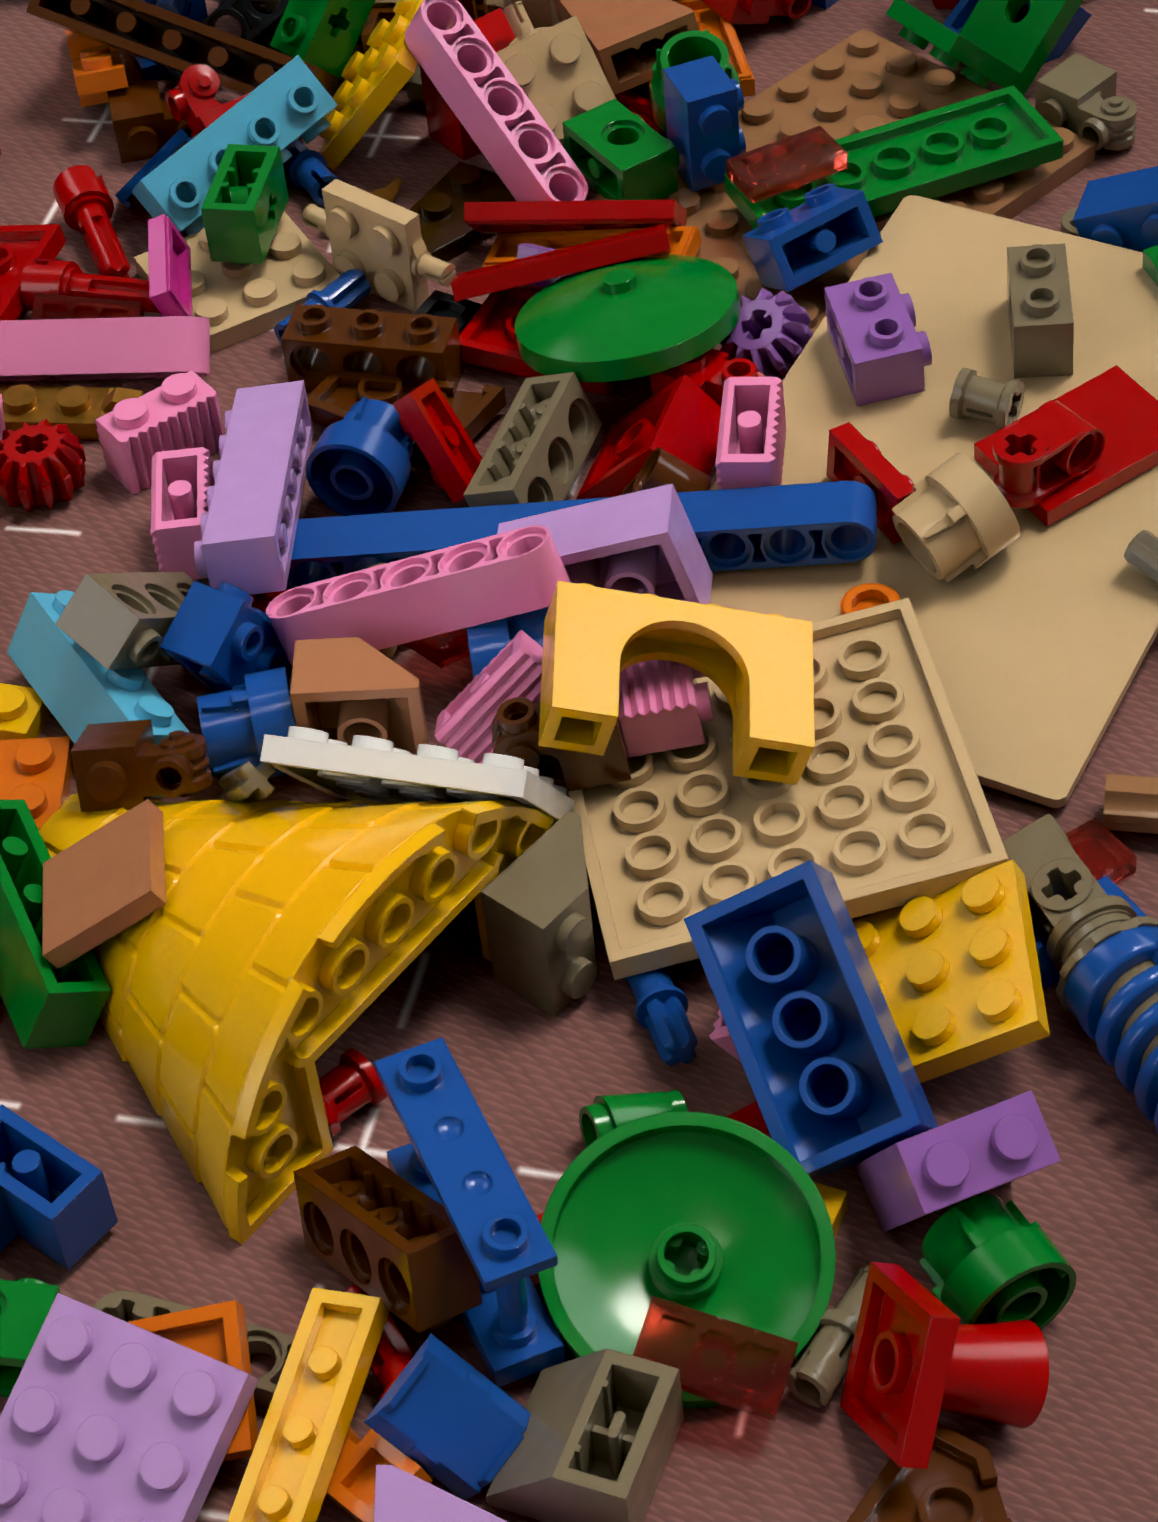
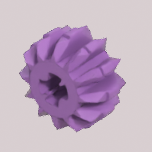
(769, 333)

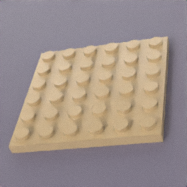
(878, 804)

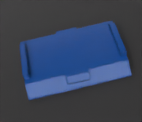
(163, 154)
(450, 1419)

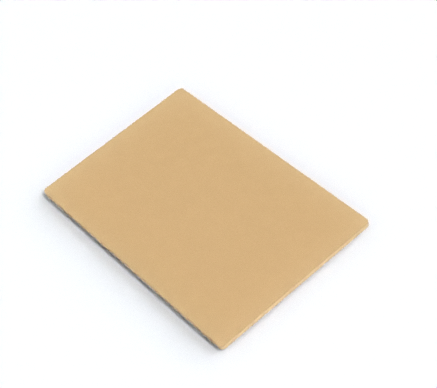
(1056, 620)

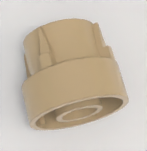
(955, 519)

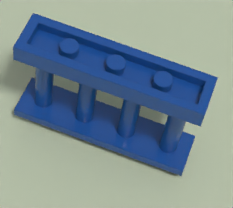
(466, 1172)

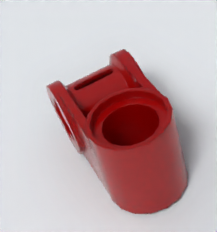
(1044, 453)

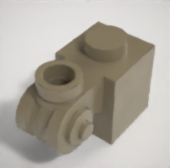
(1084, 100)

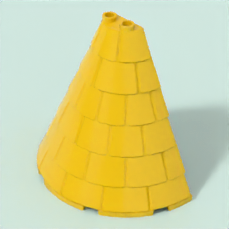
(267, 954)

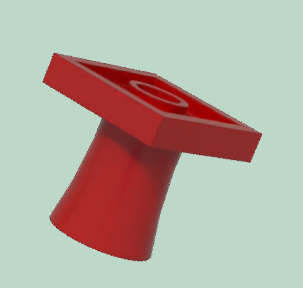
(919, 1360)

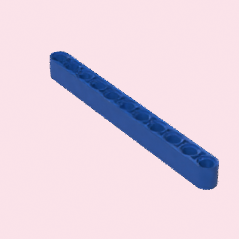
(732, 526)

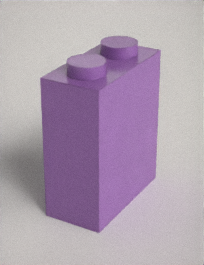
(957, 1161)

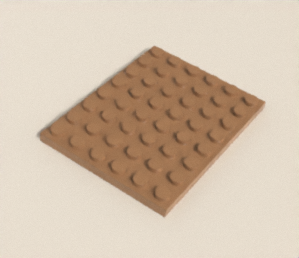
(847, 92)

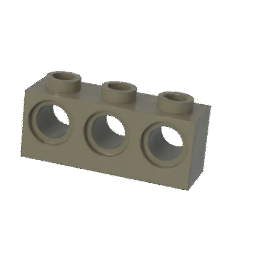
(537, 444)
(125, 616)

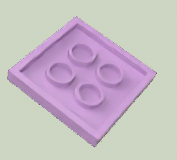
(114, 1423)

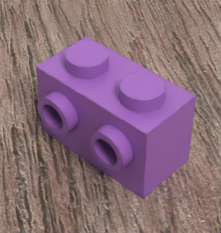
(877, 338)

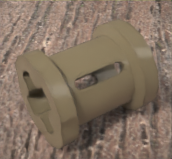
(986, 398)

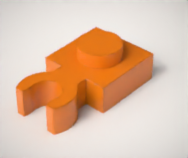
(355, 1472)

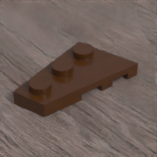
(343, 389)

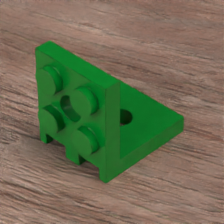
(991, 39)

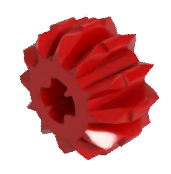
(40, 465)

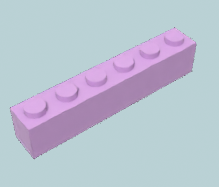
(256, 489)

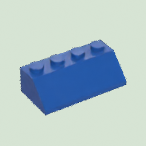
(810, 1020)

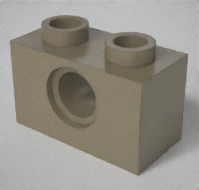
(1040, 310)

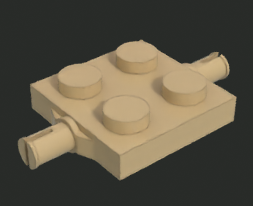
(554, 68)
(380, 242)

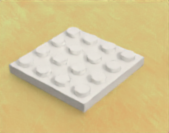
(389, 774)

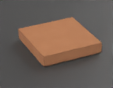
(103, 884)

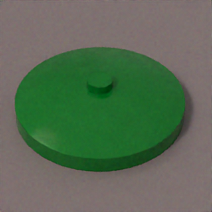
(628, 318)
(687, 1216)

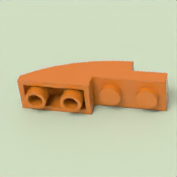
(95, 69)

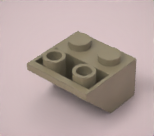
(593, 1440)

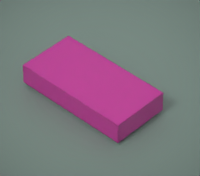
(169, 268)

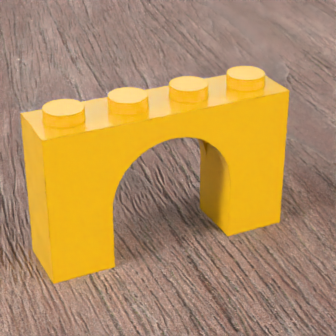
(753, 658)

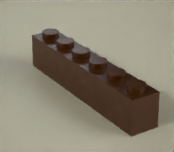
(169, 40)

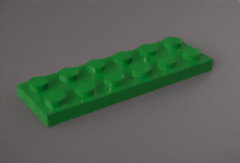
(931, 154)

